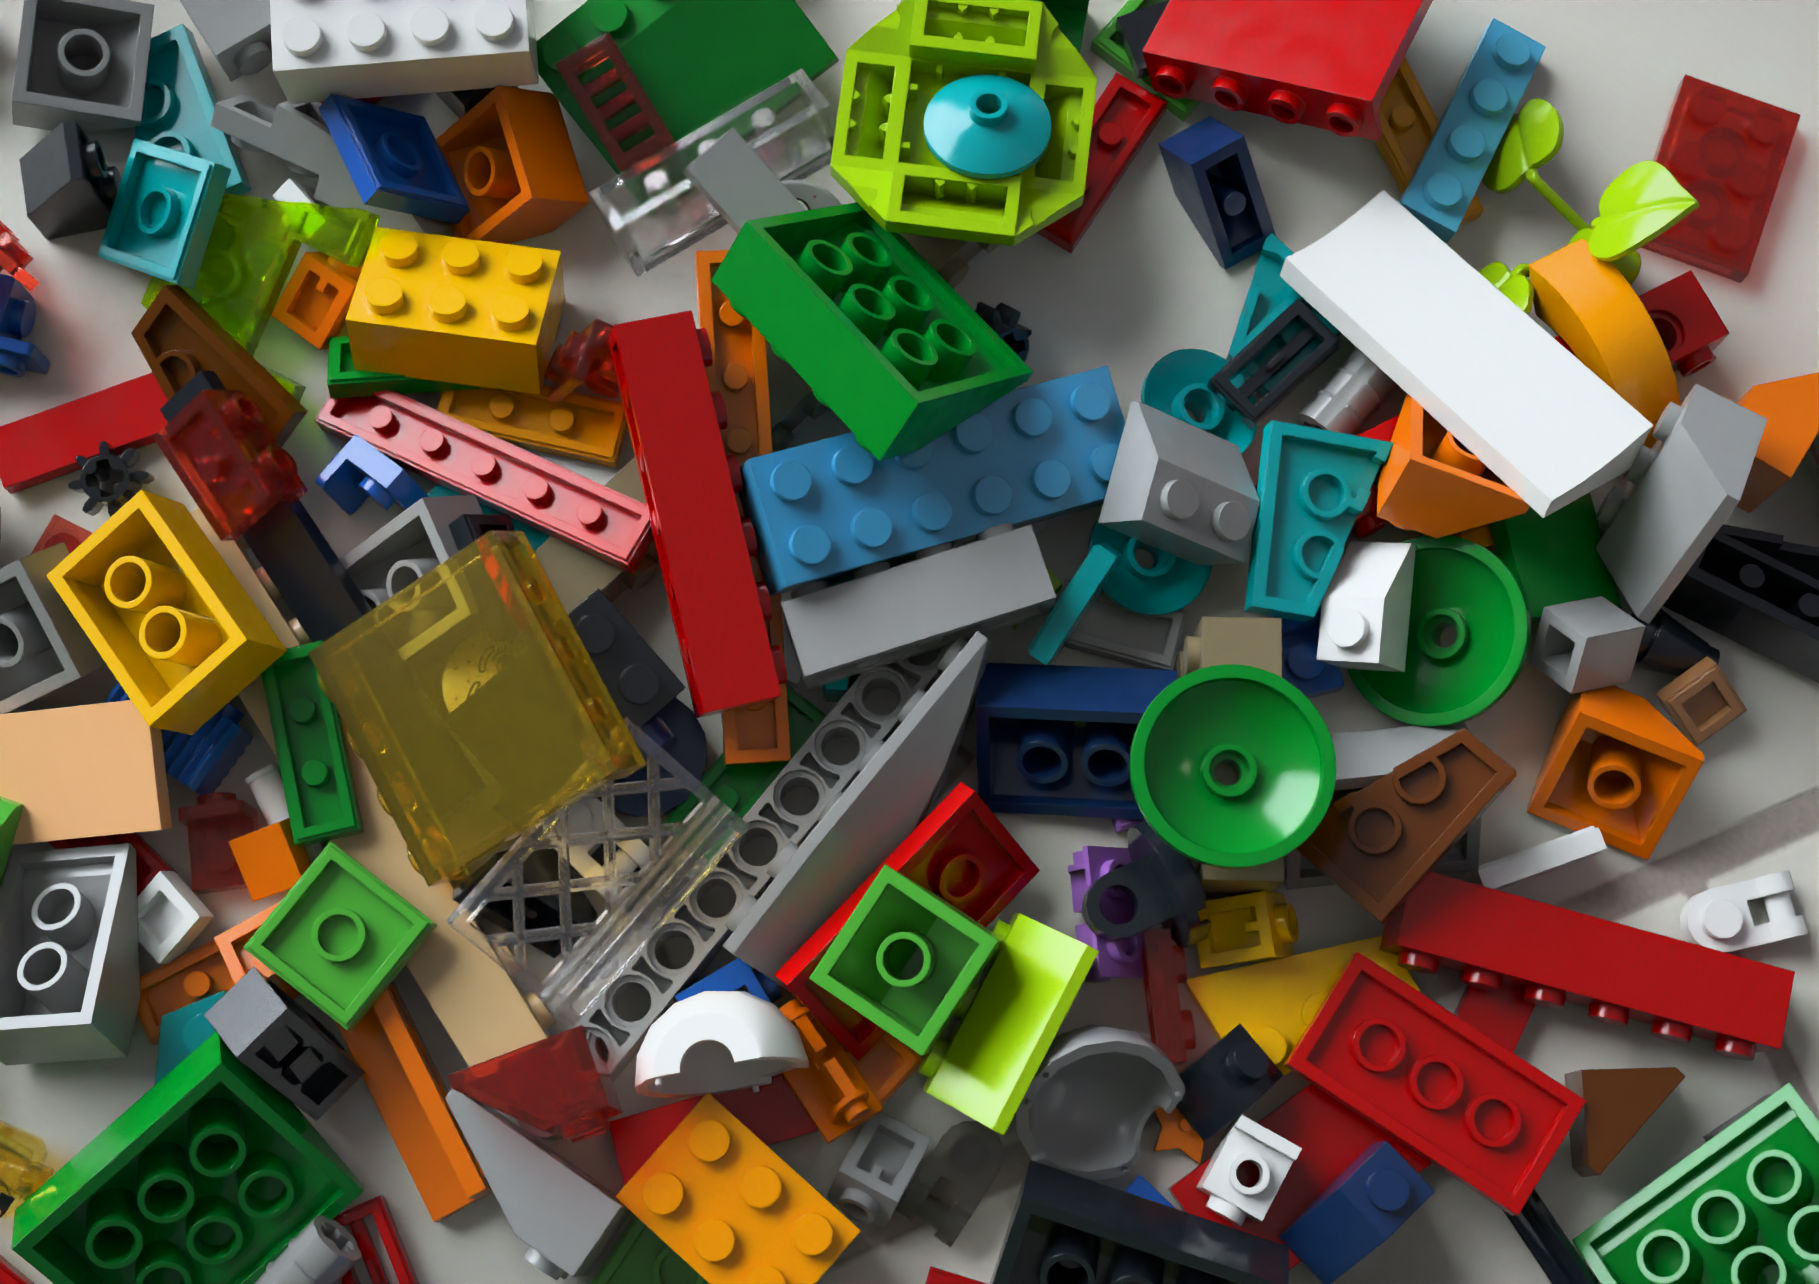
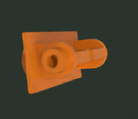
(832, 1085)

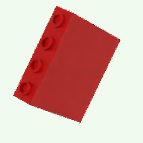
(1286, 58)

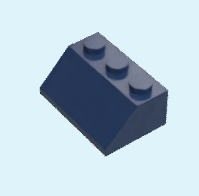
(1061, 737)

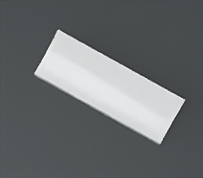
(1468, 355)

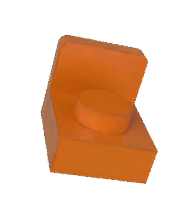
(318, 298)

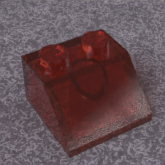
(549, 1085)

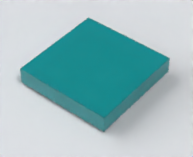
(164, 213)

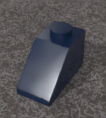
(1218, 189)
(1356, 1212)

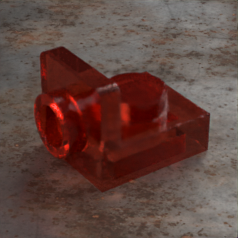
(210, 826)

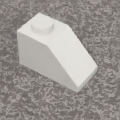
(1368, 608)

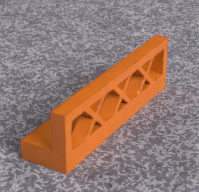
(415, 1107)

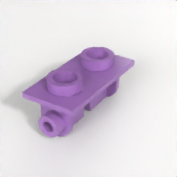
(1114, 958)

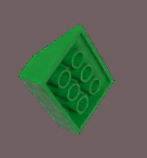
(686, 55)
(867, 325)
(186, 1184)
(1725, 1212)

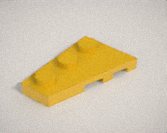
(1280, 995)

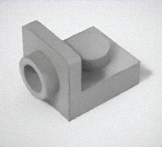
(878, 1170)

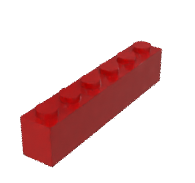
(695, 513)
(1591, 963)

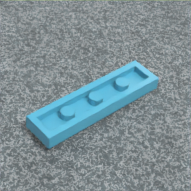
(1471, 128)

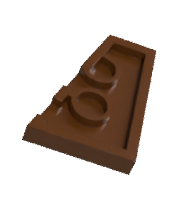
(183, 339)
(1405, 823)

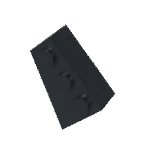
(1757, 595)

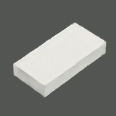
(1538, 859)

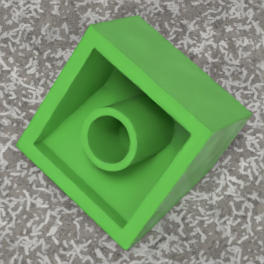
(906, 959)

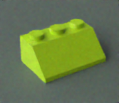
(1008, 1022)

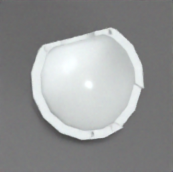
(717, 1046)

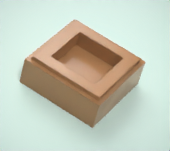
(1701, 701)

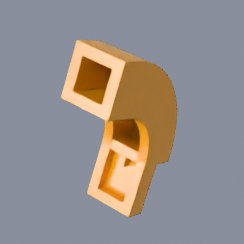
(1605, 327)

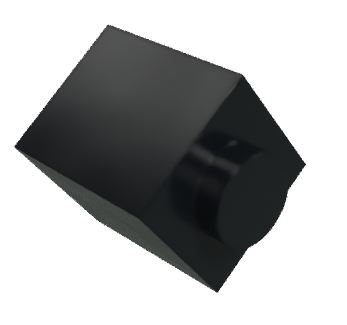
(1225, 1082)

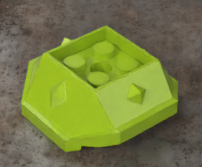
(883, 104)

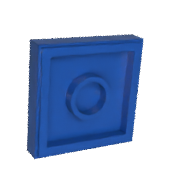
(394, 159)

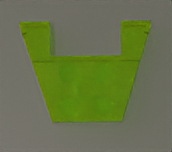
(252, 257)

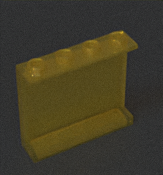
(474, 705)

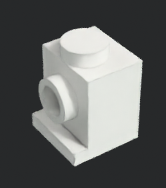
(1252, 1143)

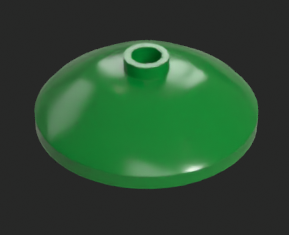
(1484, 601)
(1259, 729)

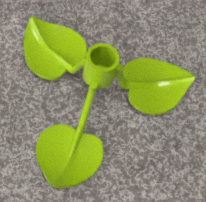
(1631, 210)

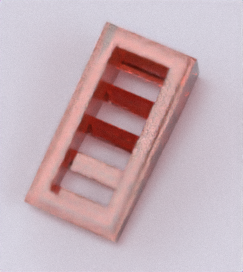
(587, 58)

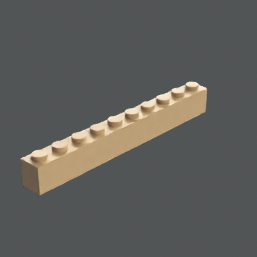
(466, 989)

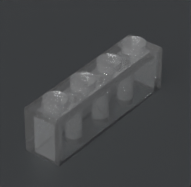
(660, 212)

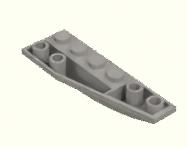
(866, 821)

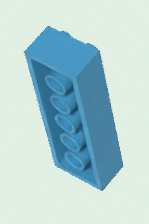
(1017, 462)

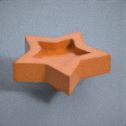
(1178, 1134)

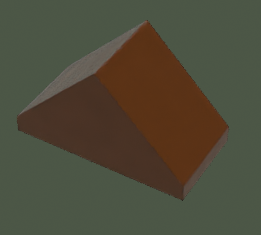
(1614, 1111)

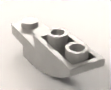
(304, 141)

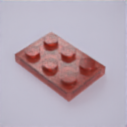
(1730, 160)

